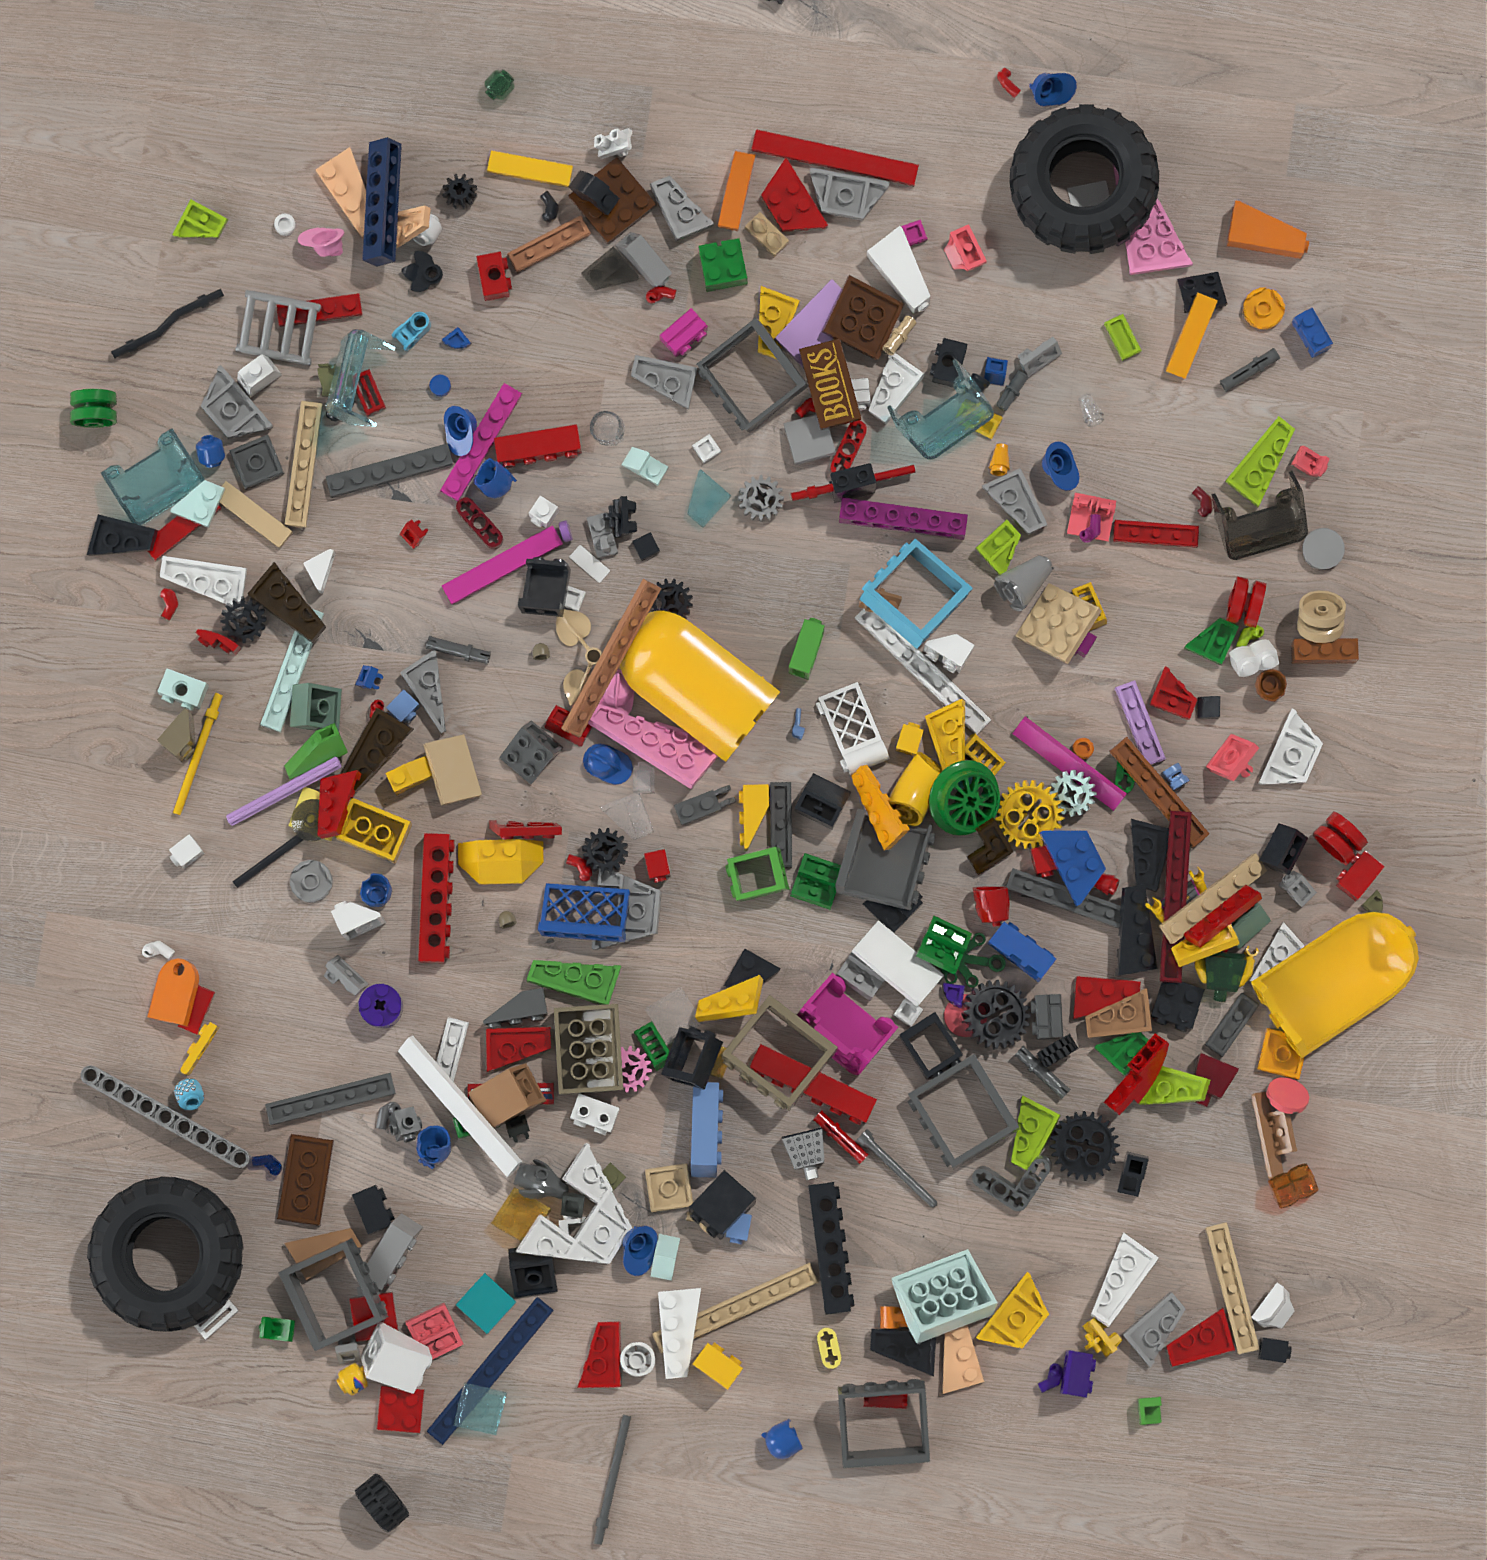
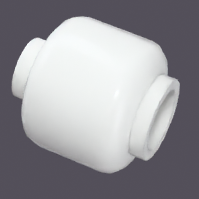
(430, 235)

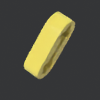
(823, 1348)

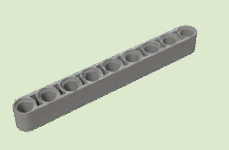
(156, 1112)

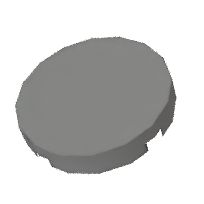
(1323, 549)
(311, 881)

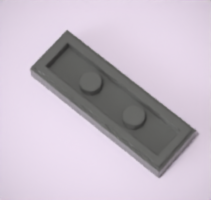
(1232, 1024)

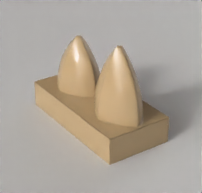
(766, 234)

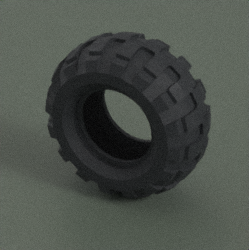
(1095, 226)
(112, 1254)

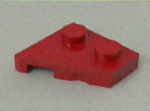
(1173, 696)

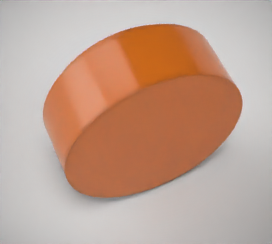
(1083, 748)

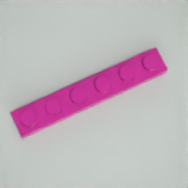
(482, 442)

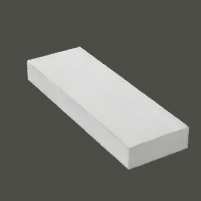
(452, 1046)

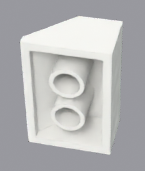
(355, 919)

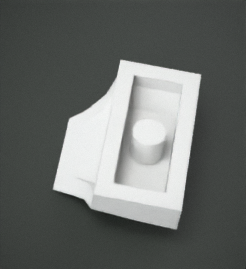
(1275, 1308)

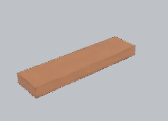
(548, 244)

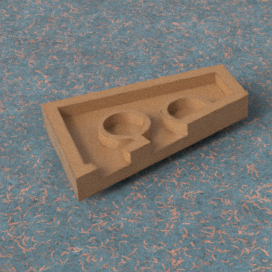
(1121, 1018)
(311, 1246)

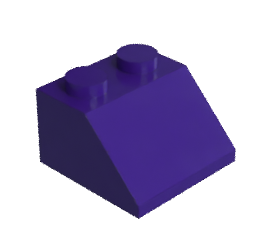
(1077, 1373)

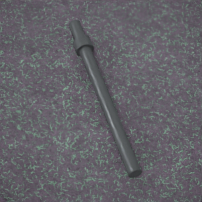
(603, 1522)

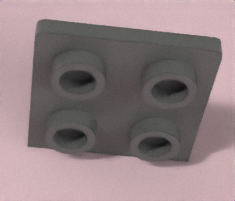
(530, 751)

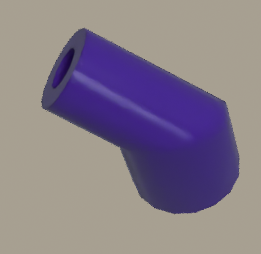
(1054, 1378)

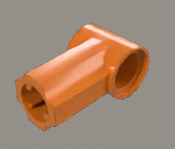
(892, 1317)

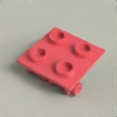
(1086, 505)

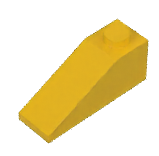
(409, 775)

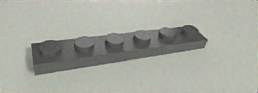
(389, 470)
(1059, 896)
(330, 1099)

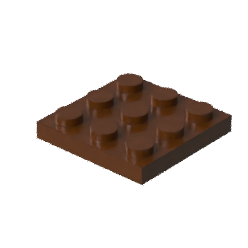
(630, 208)
(863, 317)

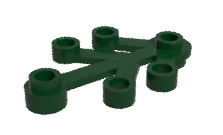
(977, 960)

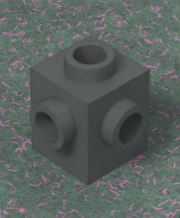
(405, 1124)

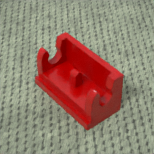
(887, 1401)

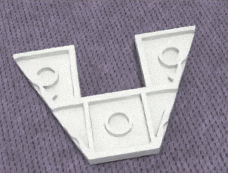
(601, 1231)

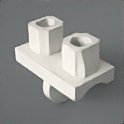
(616, 143)

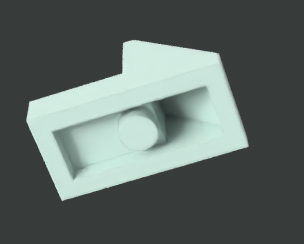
(645, 465)

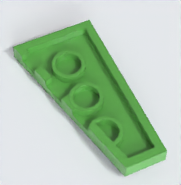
(579, 980)

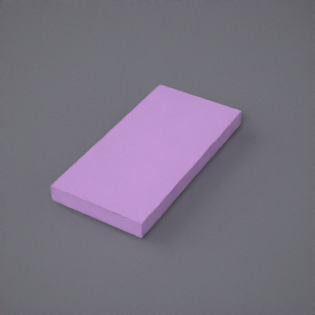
(807, 325)

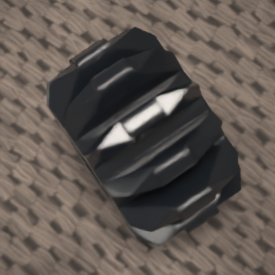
(466, 185)

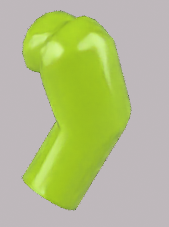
(1248, 634)

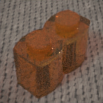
(1293, 1185)

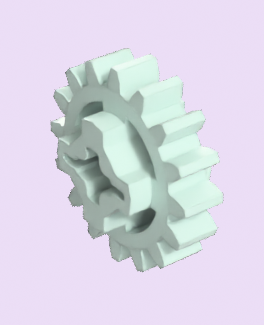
(1076, 800)

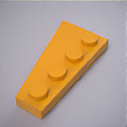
(880, 813)

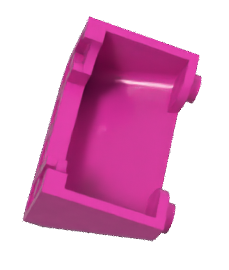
(846, 1025)

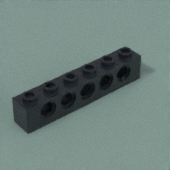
(831, 1192)

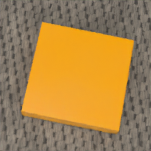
(1278, 1056)

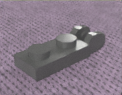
(702, 805)

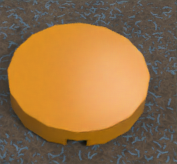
(1263, 308)

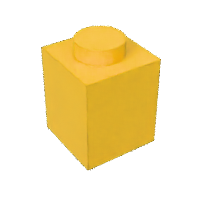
(909, 739)

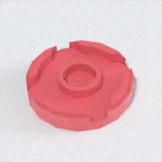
(1287, 1095)

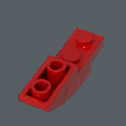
(1143, 1073)

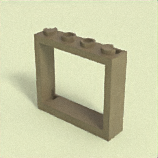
(801, 1027)

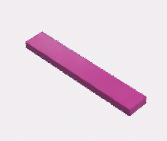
(501, 565)
(1066, 761)

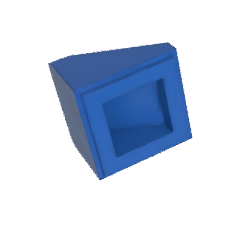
(995, 371)

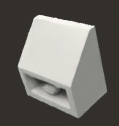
(950, 650)

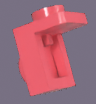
(1310, 462)

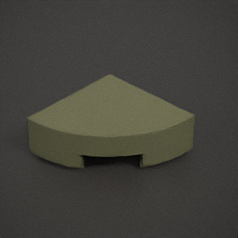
(1374, 903)

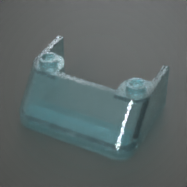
(347, 375)
(947, 422)

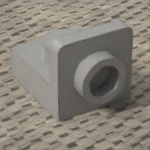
(1297, 888)

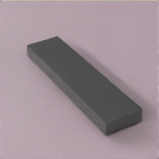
(781, 819)

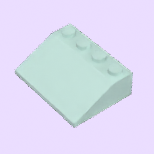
(943, 1296)

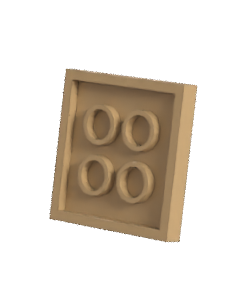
(1058, 623)

